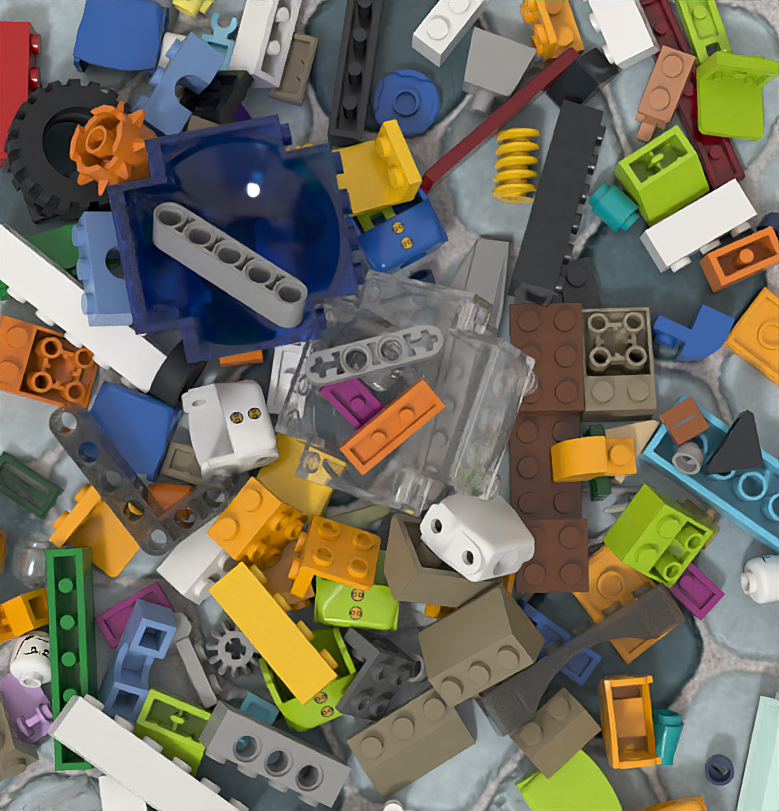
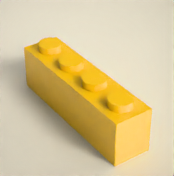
(274, 633)

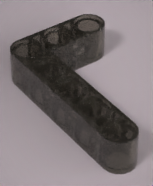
(133, 487)

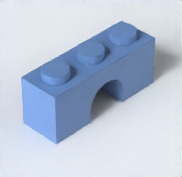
(190, 65)
(104, 295)
(126, 679)

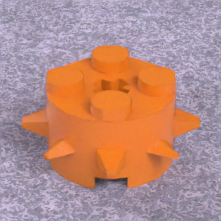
(111, 147)

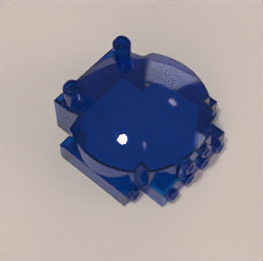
(258, 194)

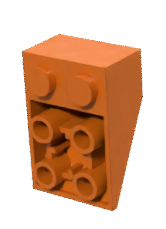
(43, 364)

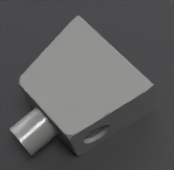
(494, 70)

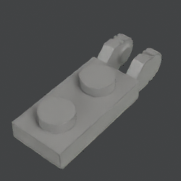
(194, 656)

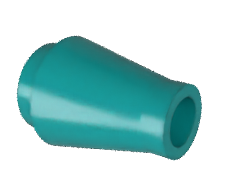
(667, 733)

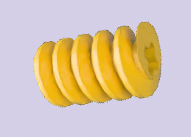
(514, 165)

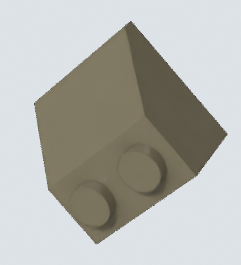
(556, 731)

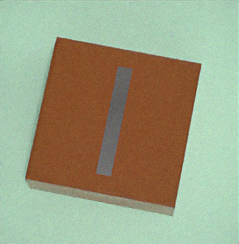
(684, 421)

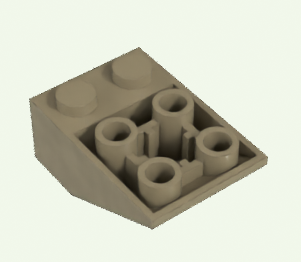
(618, 365)

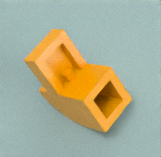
(592, 457)
(23, 614)

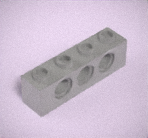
(230, 724)

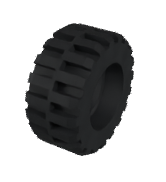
(26, 153)

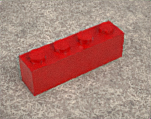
(17, 72)

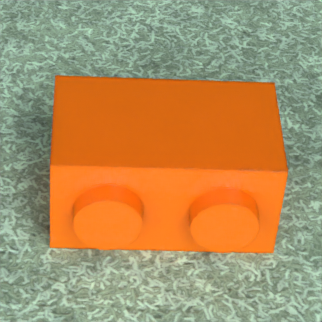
(741, 259)

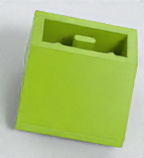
(663, 176)
(657, 536)
(174, 725)

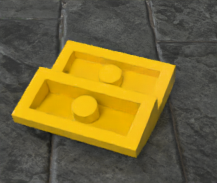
(295, 491)

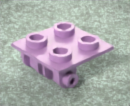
(27, 708)

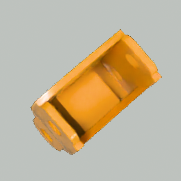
(627, 721)

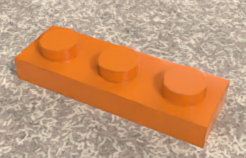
(392, 426)

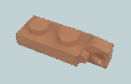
(663, 92)

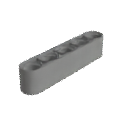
(229, 264)

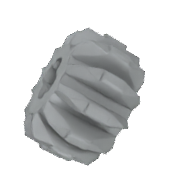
(228, 656)

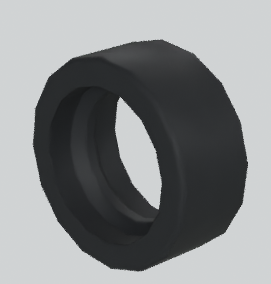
(175, 376)

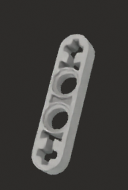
(372, 349)

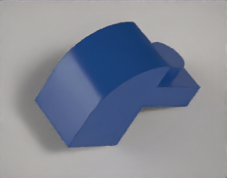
(698, 341)

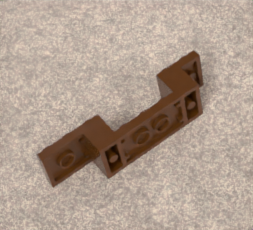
(545, 418)

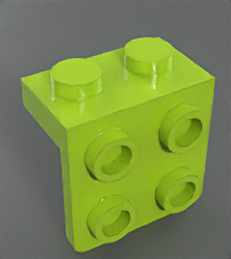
(732, 94)

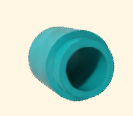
(613, 207)

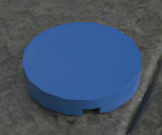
(407, 98)

